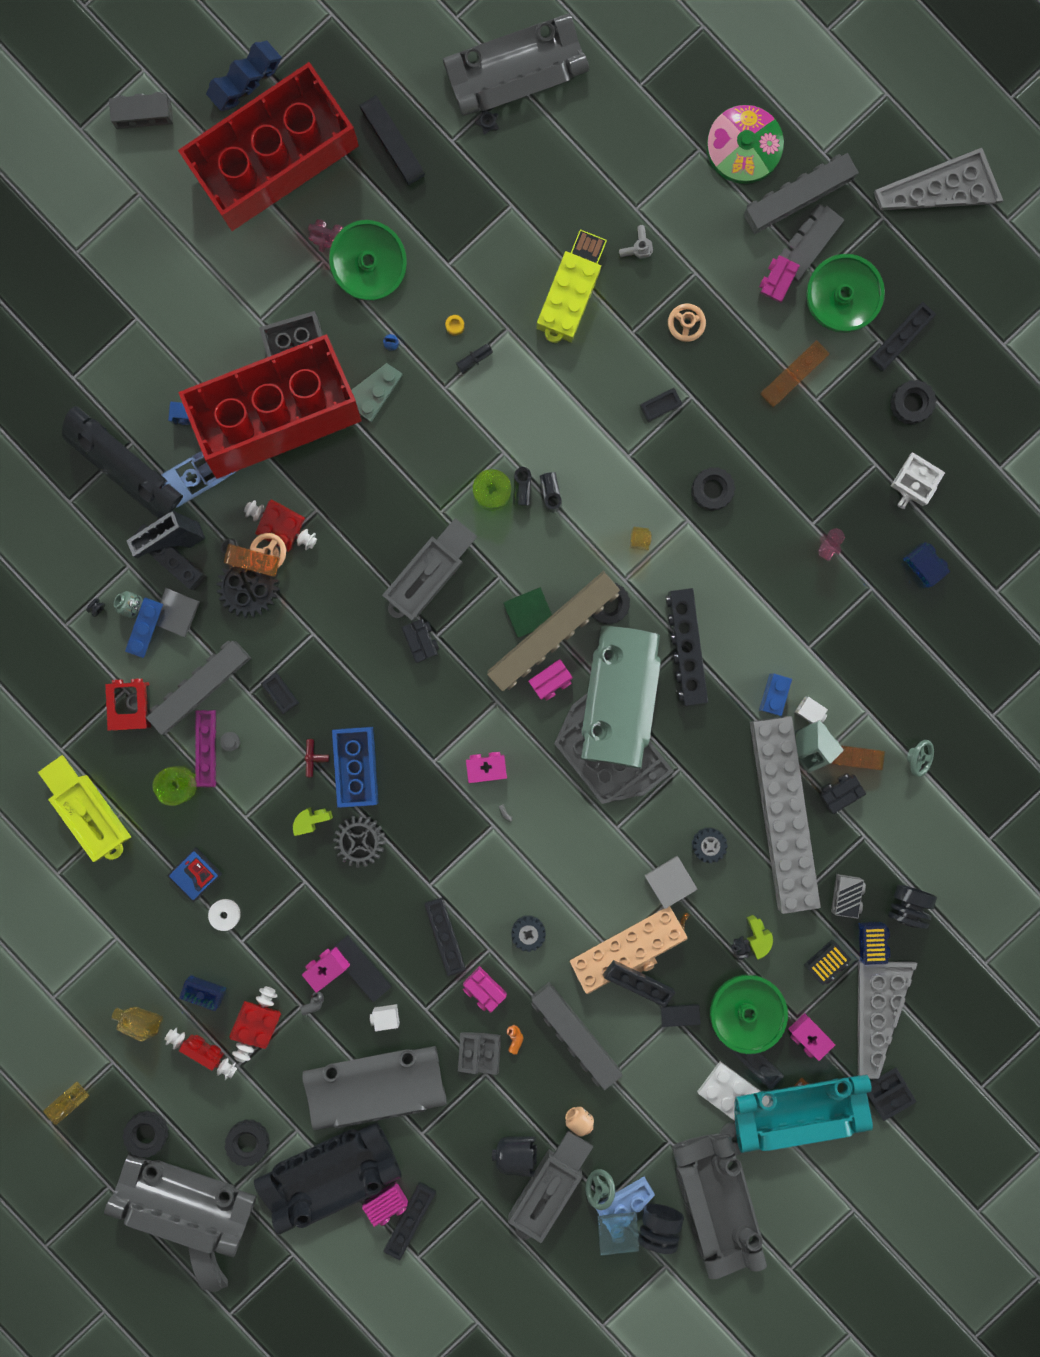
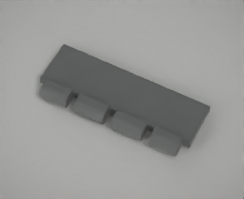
(814, 238)

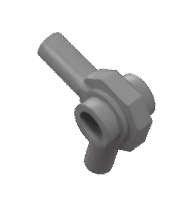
(642, 248)

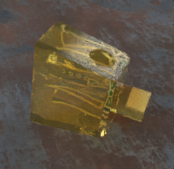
(137, 1022)
(64, 1104)

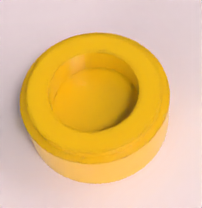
(454, 325)

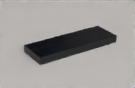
(363, 969)

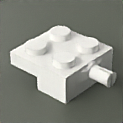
(917, 481)

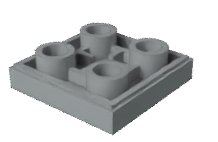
(671, 882)

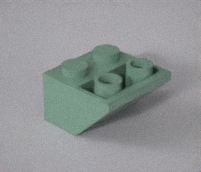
(816, 746)

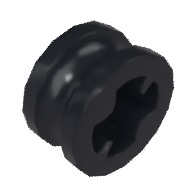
(95, 607)

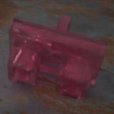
(321, 235)
(831, 543)

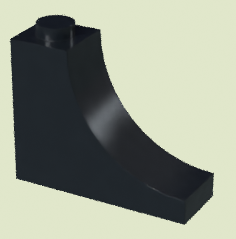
(166, 532)

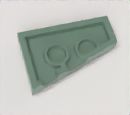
(375, 390)

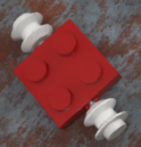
(281, 522)
(255, 1024)
(201, 1052)

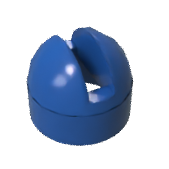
(390, 345)

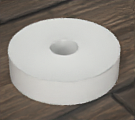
(216, 918)

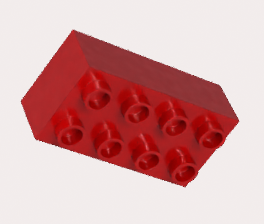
(270, 146)
(270, 406)

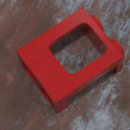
(127, 721)

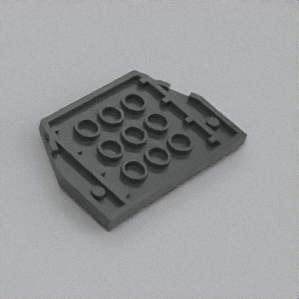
(608, 780)

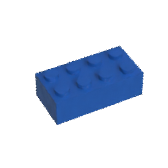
(355, 767)

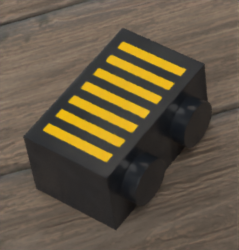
(827, 962)

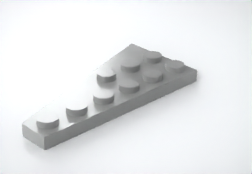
(952, 183)
(879, 1007)

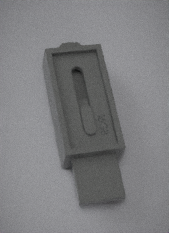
(428, 571)
(549, 1189)

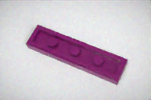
(205, 748)

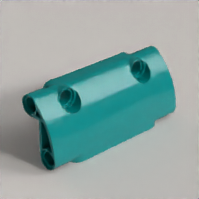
(803, 1114)

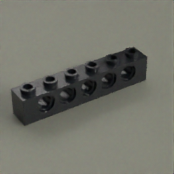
(686, 598)

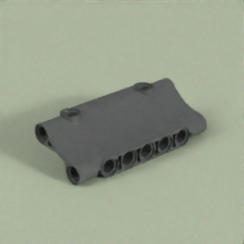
(516, 65)
(374, 1088)
(180, 1206)

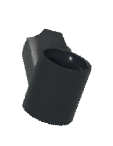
(521, 490)
(550, 490)

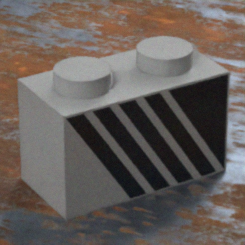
(848, 896)

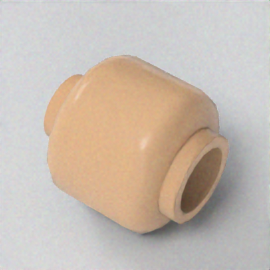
(579, 1121)

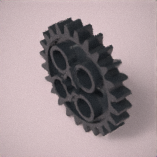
(232, 594)

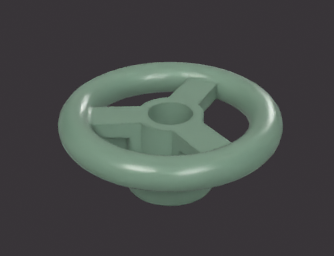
(917, 757)
(602, 1189)

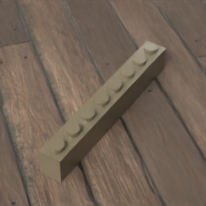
(553, 631)

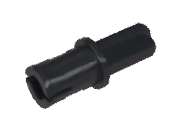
(474, 357)

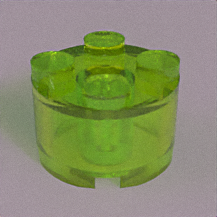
(486, 480)
(166, 791)

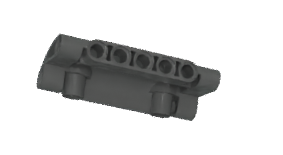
(718, 1205)

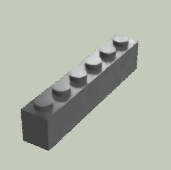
(800, 193)
(198, 687)
(576, 1035)

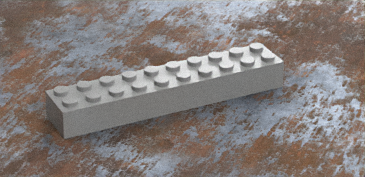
(785, 814)

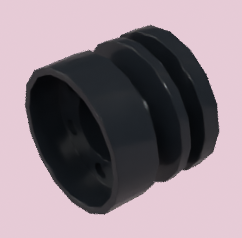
(912, 906)
(660, 1228)

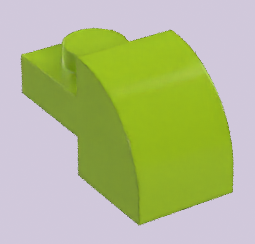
(306, 820)
(761, 941)

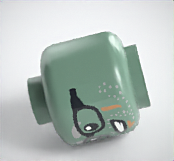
(128, 604)

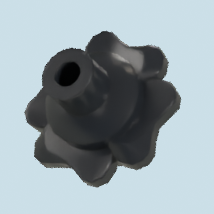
(741, 948)

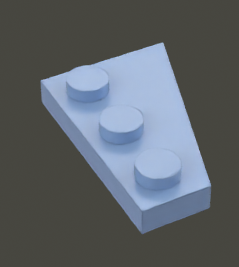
(630, 1199)

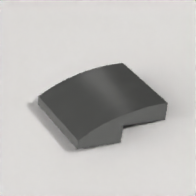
(177, 612)
(479, 1053)

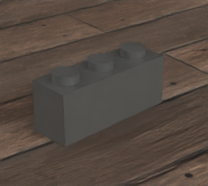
(140, 110)

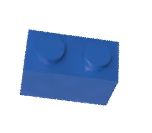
(775, 694)

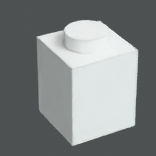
(811, 710)
(385, 1017)

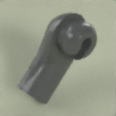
(314, 1005)

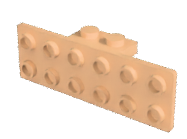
(632, 947)

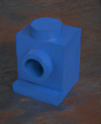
(178, 413)

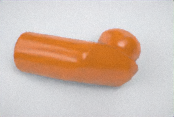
(516, 1037)

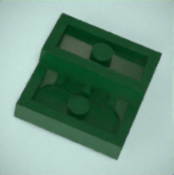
(527, 611)

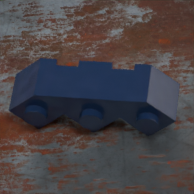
(244, 76)

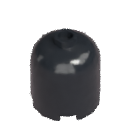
(516, 1155)

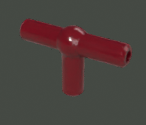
(310, 758)

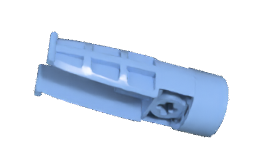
(181, 483)

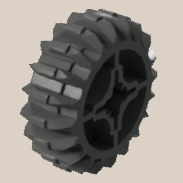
(352, 836)

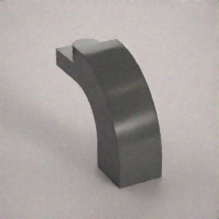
(207, 1271)

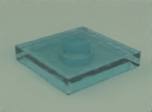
(618, 1233)

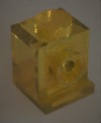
(640, 538)

